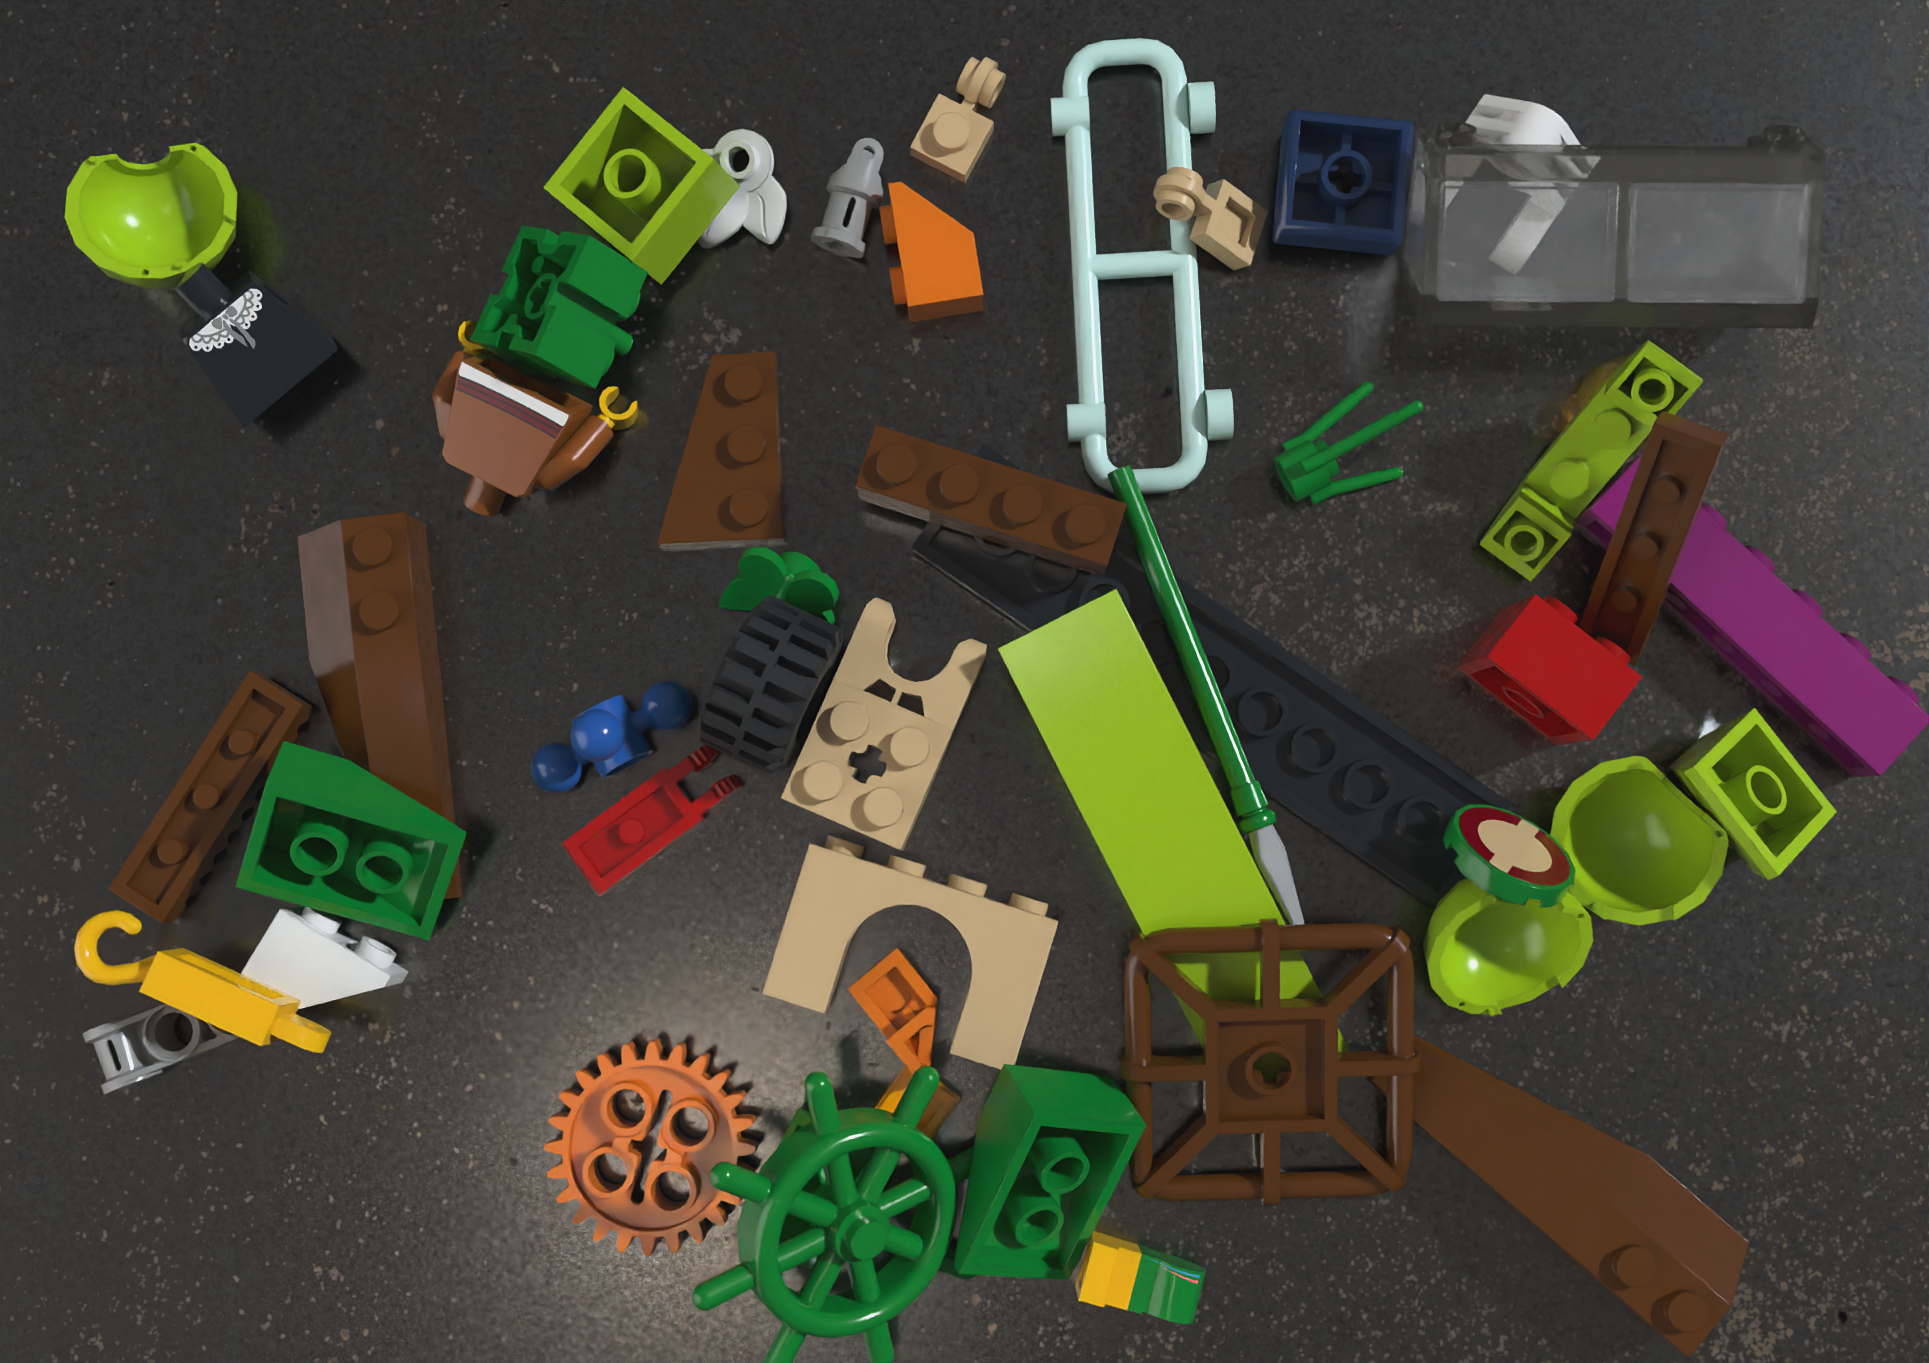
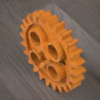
(598, 1128)

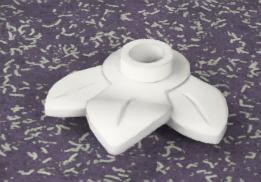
(758, 202)

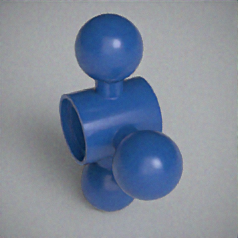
(611, 736)

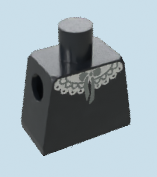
(249, 339)

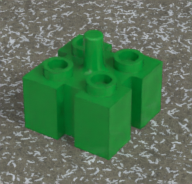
(561, 306)

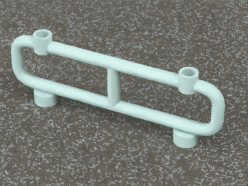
(1187, 111)

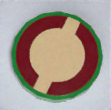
(1509, 855)

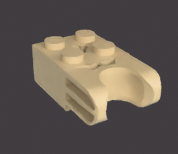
(885, 712)

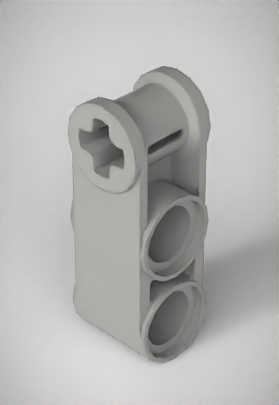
(146, 1044)

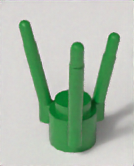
(1309, 466)

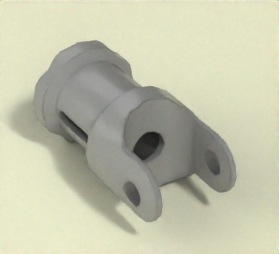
(858, 189)

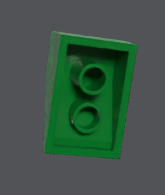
(349, 844)
(1043, 1171)

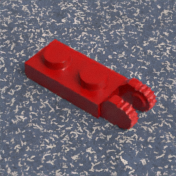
(645, 822)

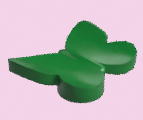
(785, 576)

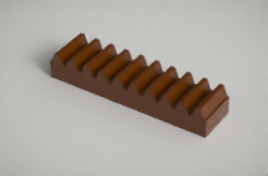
(1652, 531)
(210, 798)

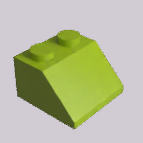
(1754, 792)

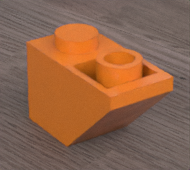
(936, 256)

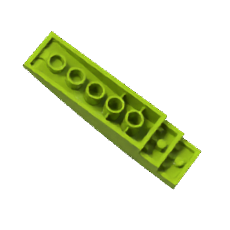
(1149, 796)

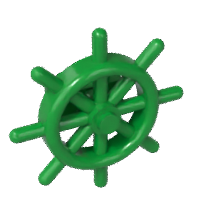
(825, 1206)

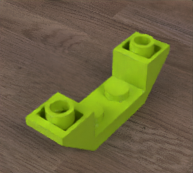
(1586, 457)

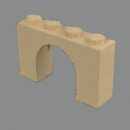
(1003, 939)

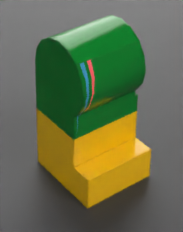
(1139, 1279)

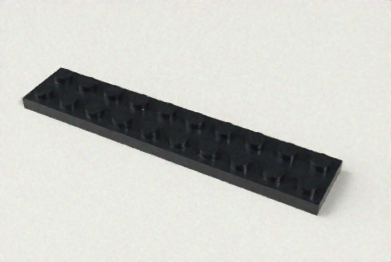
(1298, 729)

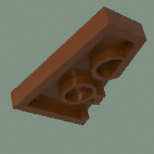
(732, 459)

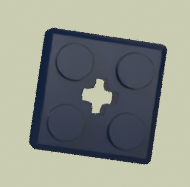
(1375, 161)

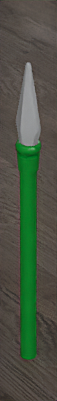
(1245, 791)

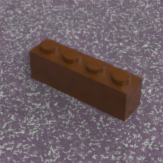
(989, 500)

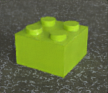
(642, 185)

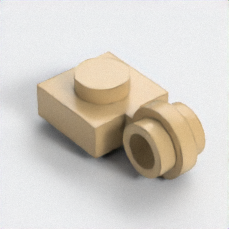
(954, 132)
(1225, 221)

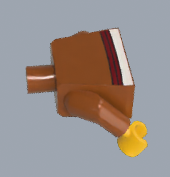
(514, 427)

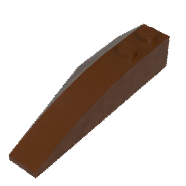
(379, 653)
(1587, 1195)

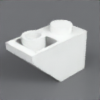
(318, 962)

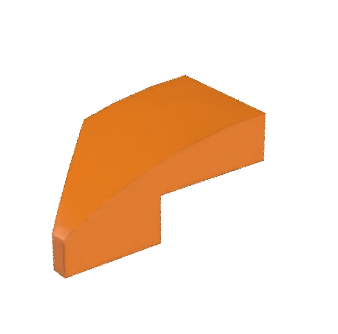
(900, 1007)

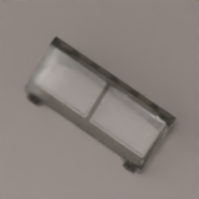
(1614, 232)

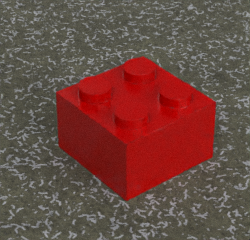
(1550, 670)

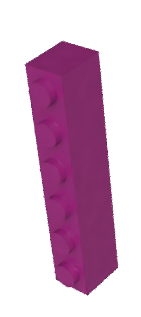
(1778, 639)

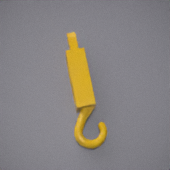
(200, 988)

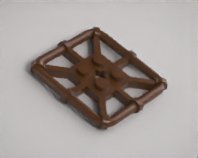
(1298, 1029)

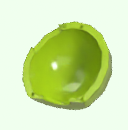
(153, 217)
(1637, 843)
(1502, 953)

